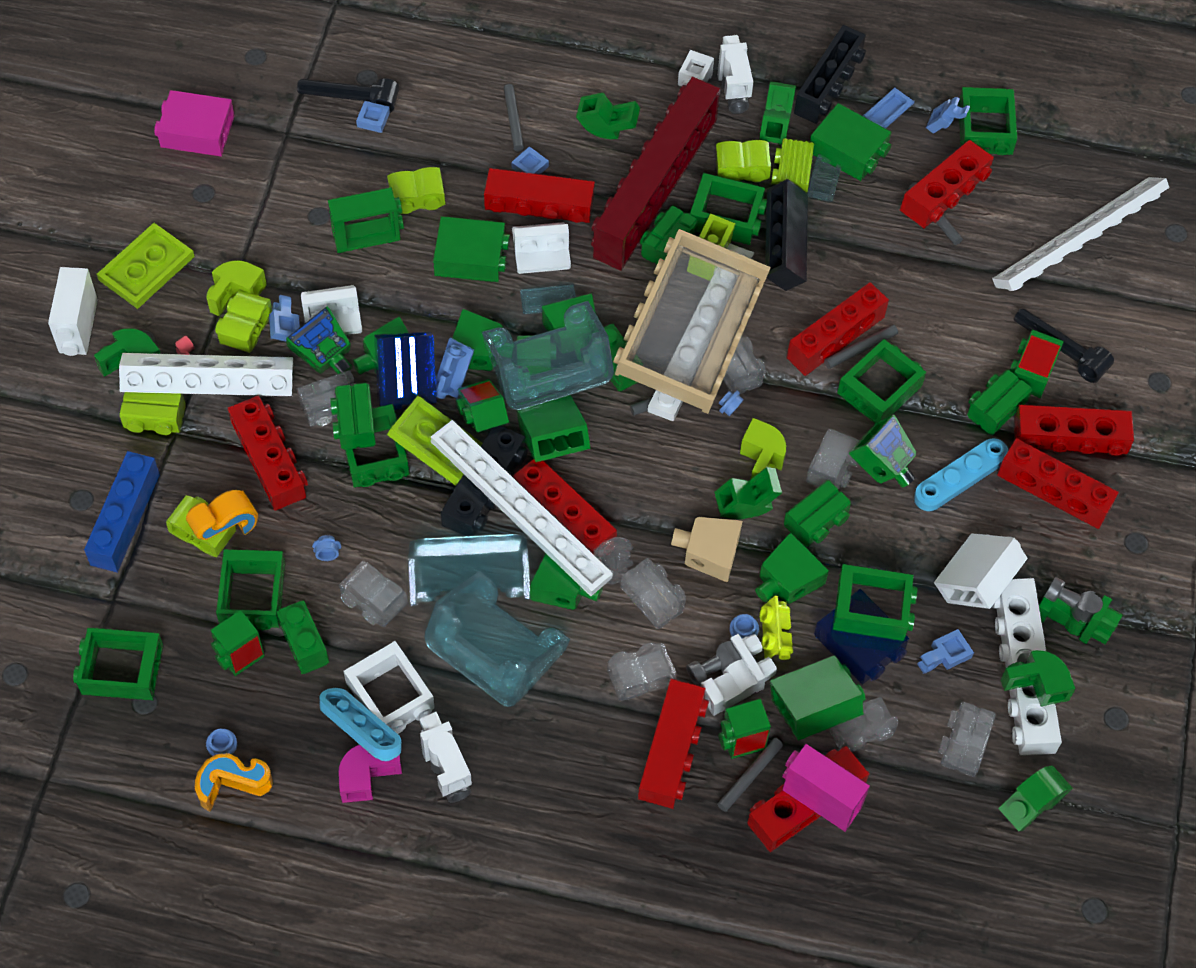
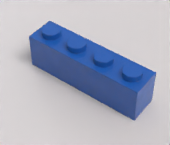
(122, 512)

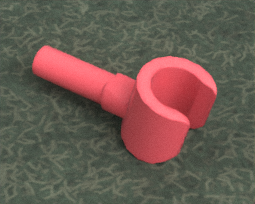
(184, 346)

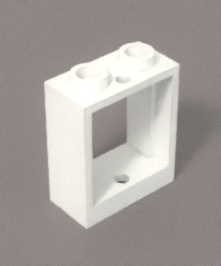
(375, 666)

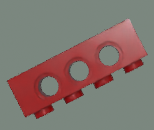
(947, 184)
(837, 328)
(1115, 424)
(1057, 483)
(776, 830)

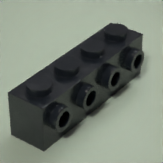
(829, 74)
(786, 234)
(468, 505)

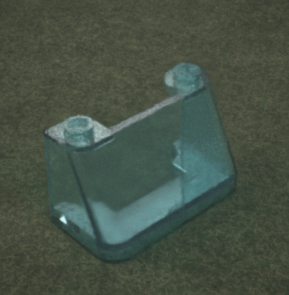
(551, 362)
(490, 643)

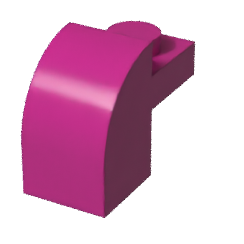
(356, 773)

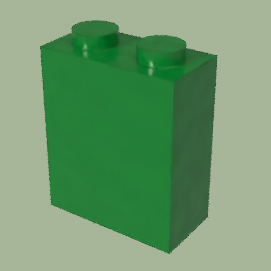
(851, 141)
(470, 249)
(553, 428)
(817, 697)

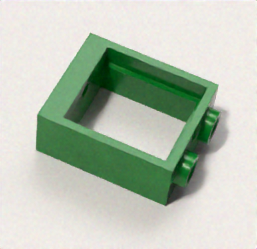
(989, 101)
(732, 190)
(368, 232)
(867, 401)
(389, 469)
(251, 563)
(868, 624)
(119, 639)

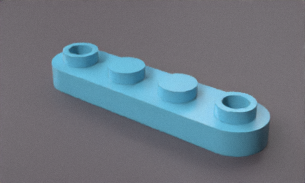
(960, 474)
(360, 724)

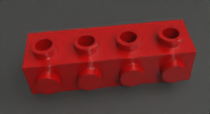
(539, 195)
(267, 452)
(565, 504)
(672, 743)

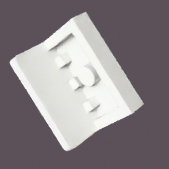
(541, 247)
(341, 302)

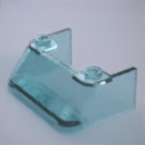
(448, 562)

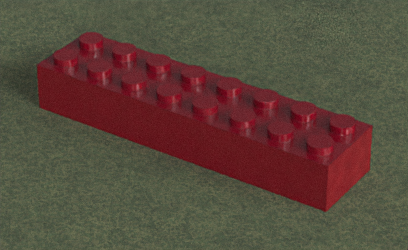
(655, 173)

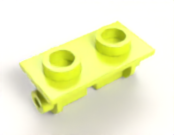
(774, 618)

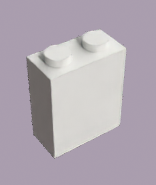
(73, 311)
(980, 570)

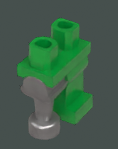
(1080, 614)

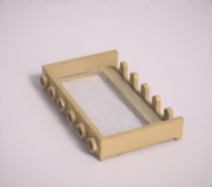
(691, 319)

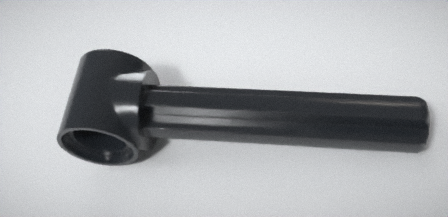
(382, 92)
(1091, 362)

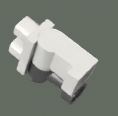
(735, 74)
(740, 671)
(445, 758)

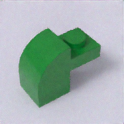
(777, 112)
(603, 118)
(125, 342)
(748, 498)
(1046, 674)
(1034, 796)

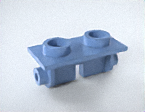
(453, 369)

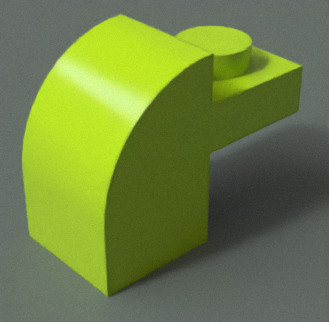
(231, 278)
(764, 445)

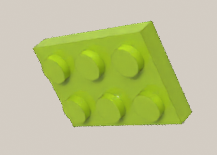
(145, 265)
(414, 433)

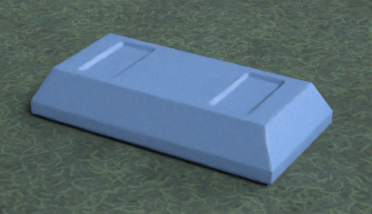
(889, 108)

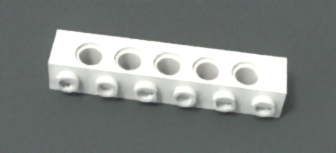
(206, 374)
(1030, 738)

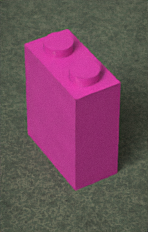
(195, 123)
(824, 787)

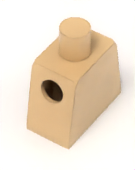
(710, 545)

